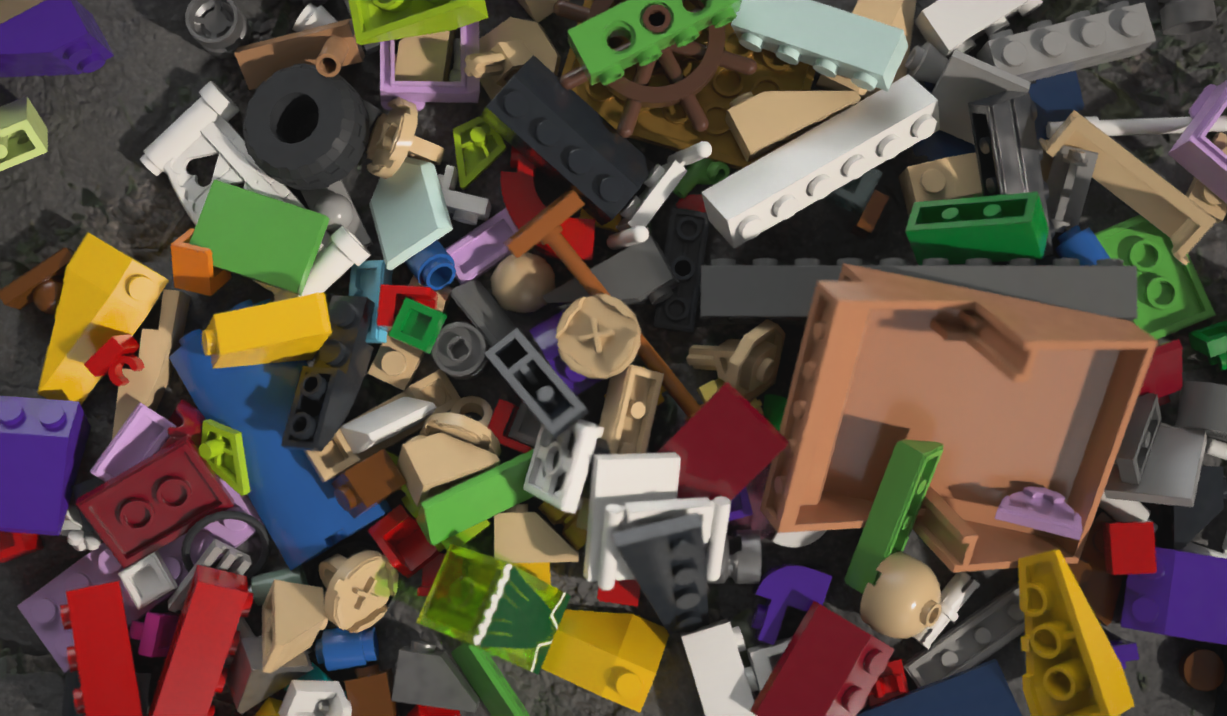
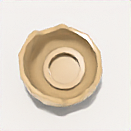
(522, 282)

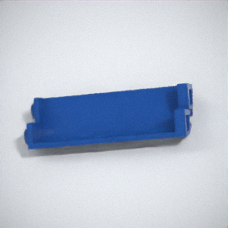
(282, 481)

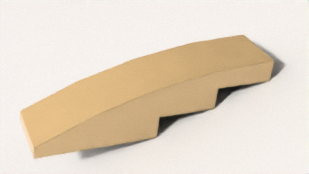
(155, 349)

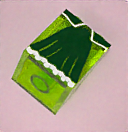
(494, 608)

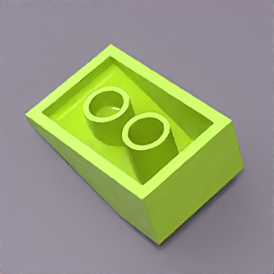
(398, 19)

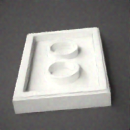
(620, 481)

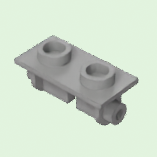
(1069, 185)

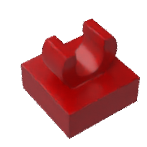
(112, 357)
(889, 684)

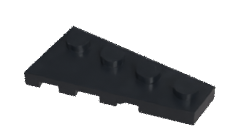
(670, 569)

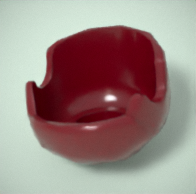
(188, 422)

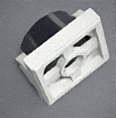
(563, 466)

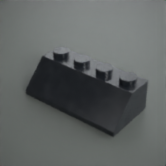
(567, 140)

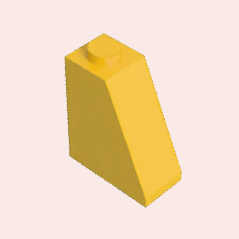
(268, 332)

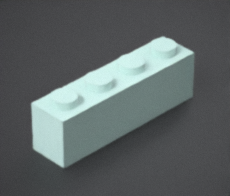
(823, 38)

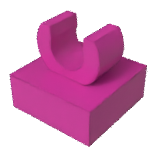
(154, 633)

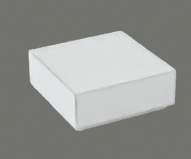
(148, 580)

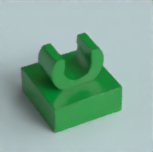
(417, 325)
(1212, 343)

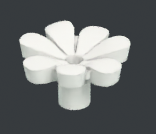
(76, 534)

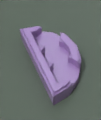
(1040, 510)

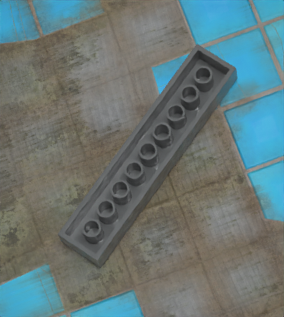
(786, 292)

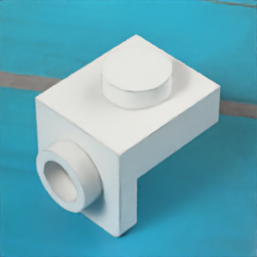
(464, 206)
(315, 699)

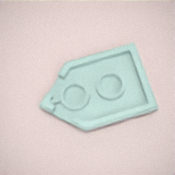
(409, 211)

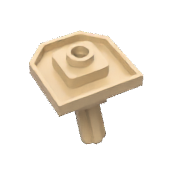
(507, 50)
(746, 363)

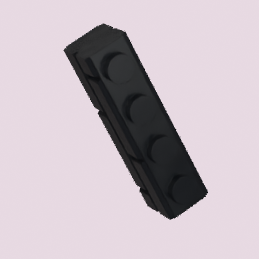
(1009, 149)

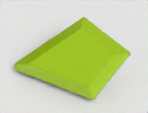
(476, 149)
(225, 454)

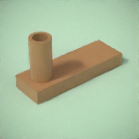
(323, 46)

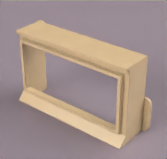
(1135, 184)

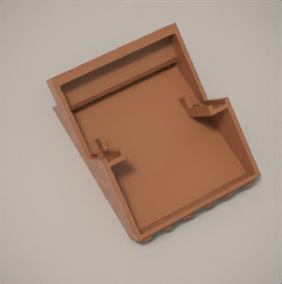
(997, 379)

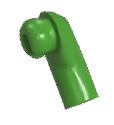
(701, 173)

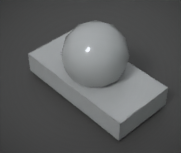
(338, 206)

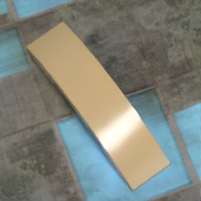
(338, 455)

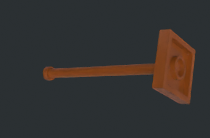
(546, 229)

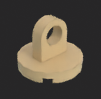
(395, 139)
(598, 336)
(463, 427)
(357, 589)

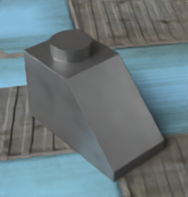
(431, 679)

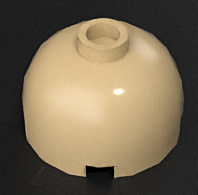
(903, 598)

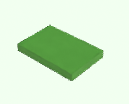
(259, 236)
(1167, 290)

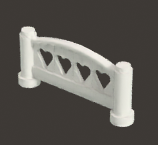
(205, 132)

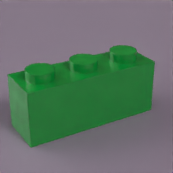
(978, 228)

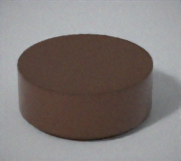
(1201, 669)

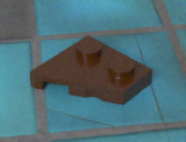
(1090, 573)

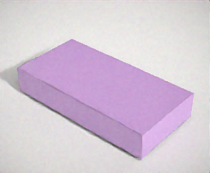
(482, 247)
(136, 440)

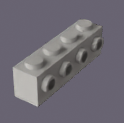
(1073, 44)

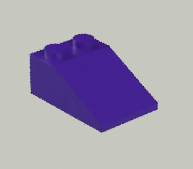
(52, 40)
(39, 462)
(1180, 598)

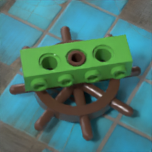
(653, 33)

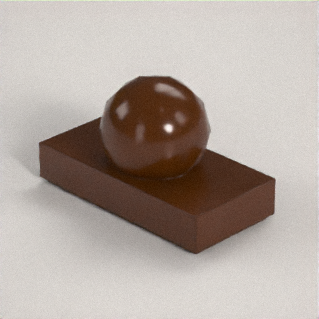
(40, 284)

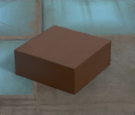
(869, 216)

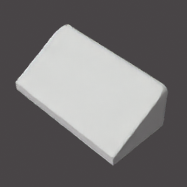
(386, 422)

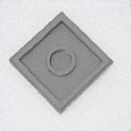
(966, 81)
(1170, 471)

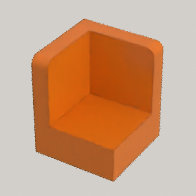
(194, 267)

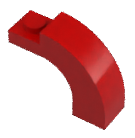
(524, 204)

